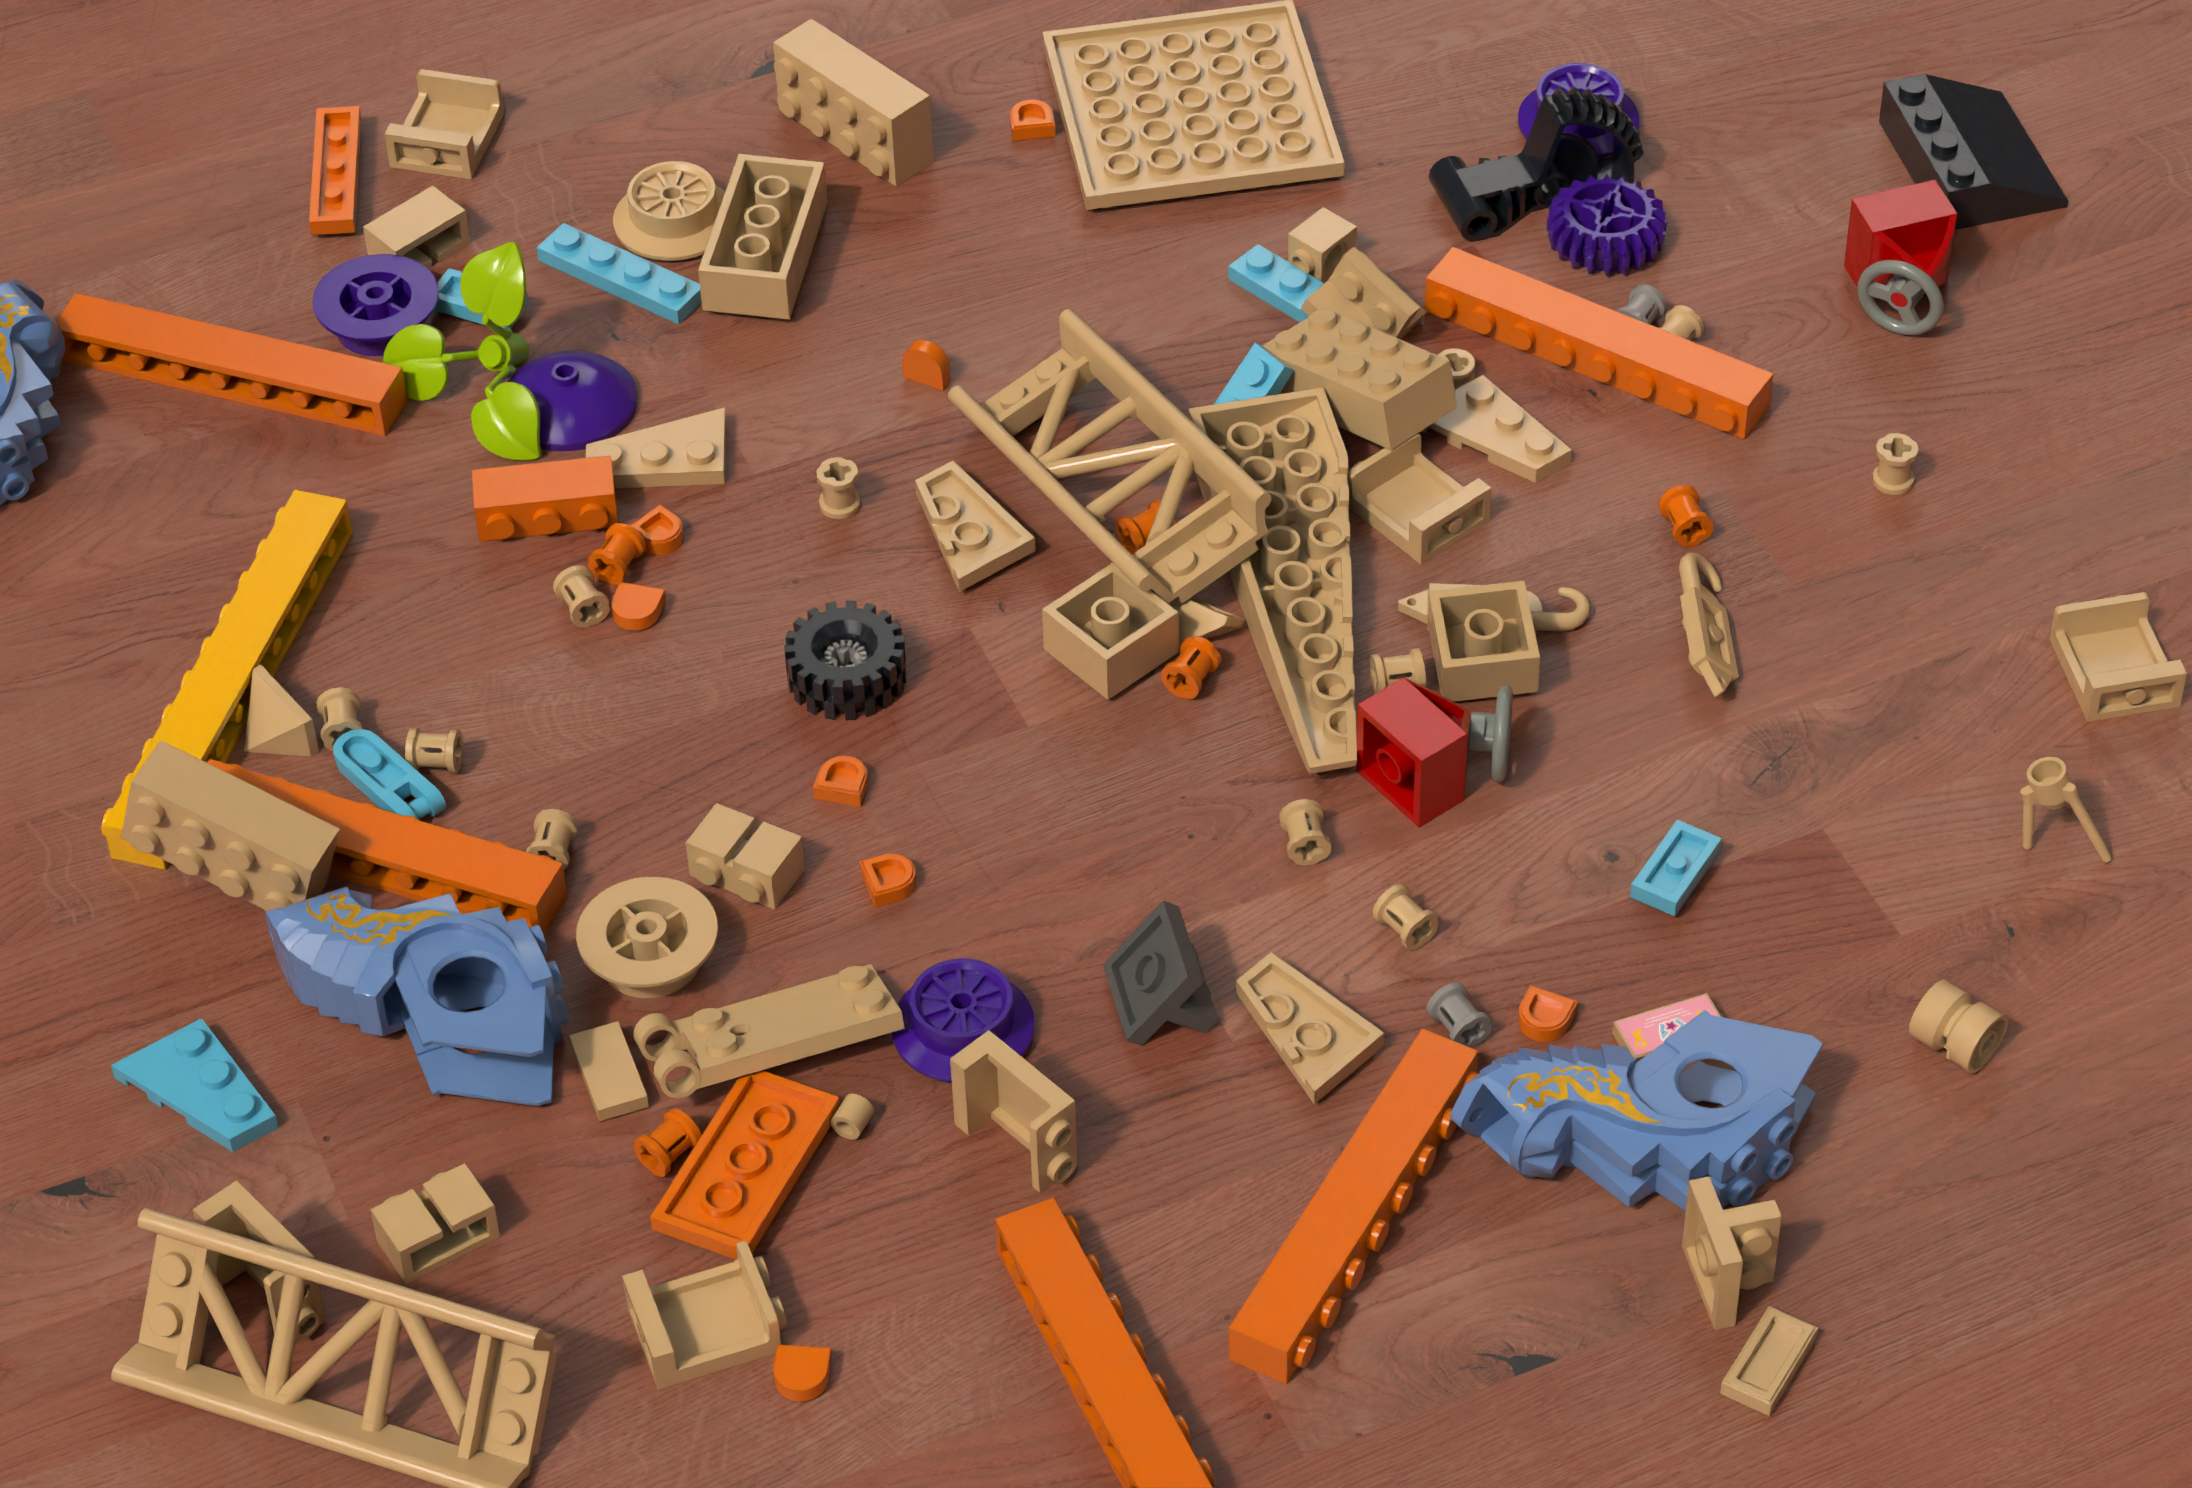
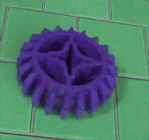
(1606, 224)

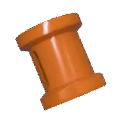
(1683, 510)
(1135, 530)
(620, 548)
(1190, 667)
(667, 1142)

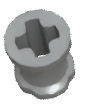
(1641, 301)
(1459, 1015)

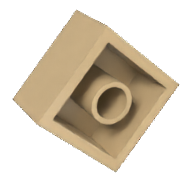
(1110, 631)
(1483, 640)

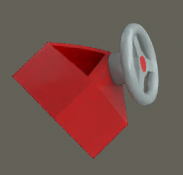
(1899, 251)
(1419, 743)

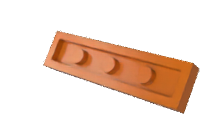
(335, 170)

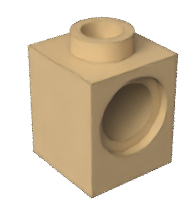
(1321, 243)

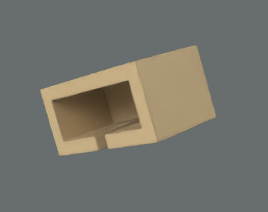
(422, 221)
(753, 869)
(435, 1224)

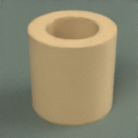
(852, 1116)

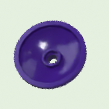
(578, 397)

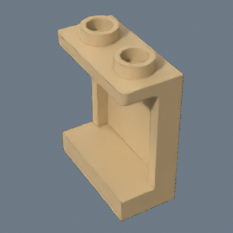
(447, 125)
(1416, 500)
(2115, 658)
(1003, 1086)
(241, 1214)
(705, 1319)

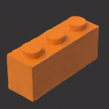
(544, 498)

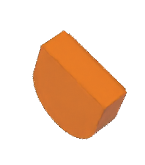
(1031, 120)
(926, 364)
(660, 530)
(637, 606)
(842, 781)
(888, 878)
(1545, 1015)
(801, 1371)

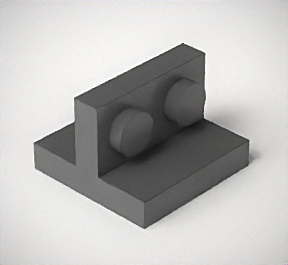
(1159, 978)

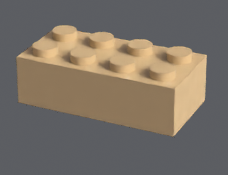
(853, 102)
(763, 236)
(1369, 377)
(227, 830)

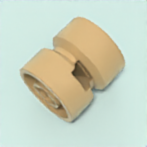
(1951, 1022)

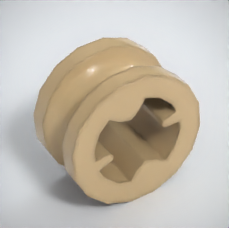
(1463, 363)

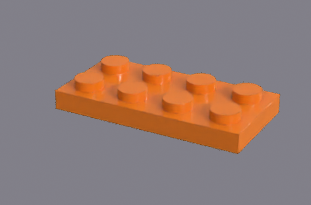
(745, 1163)

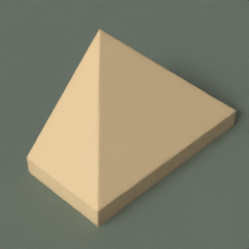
(1203, 619)
(276, 720)

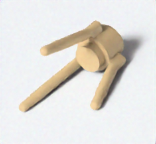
(2053, 789)

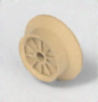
(668, 211)
(647, 935)

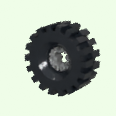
(842, 638)

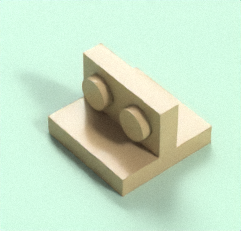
(1367, 296)
(1728, 1248)

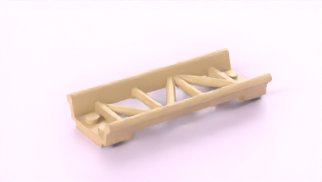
(1176, 557)
(496, 1427)

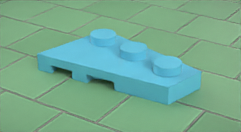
(202, 1083)

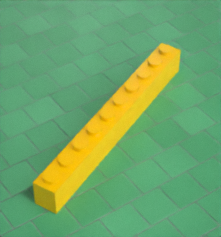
(250, 633)

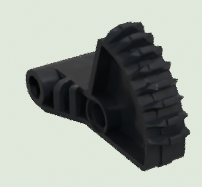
(1501, 192)

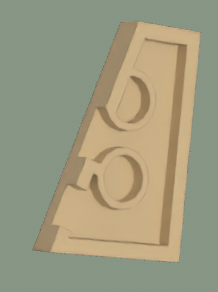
(1503, 431)
(669, 454)
(970, 525)
(1307, 1025)

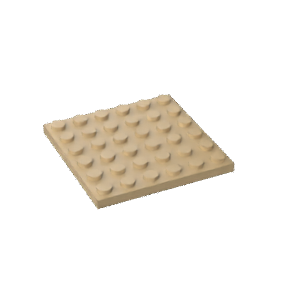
(1191, 104)

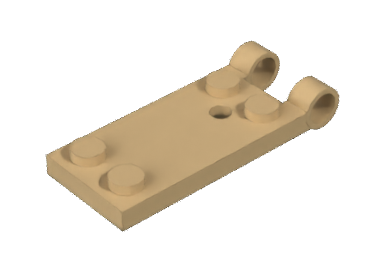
(769, 1029)

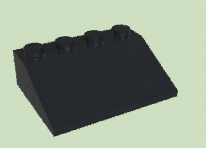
(1970, 147)

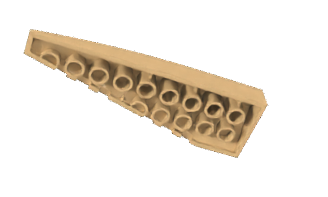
(1300, 578)

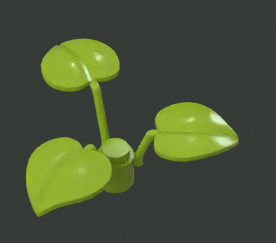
(510, 417)

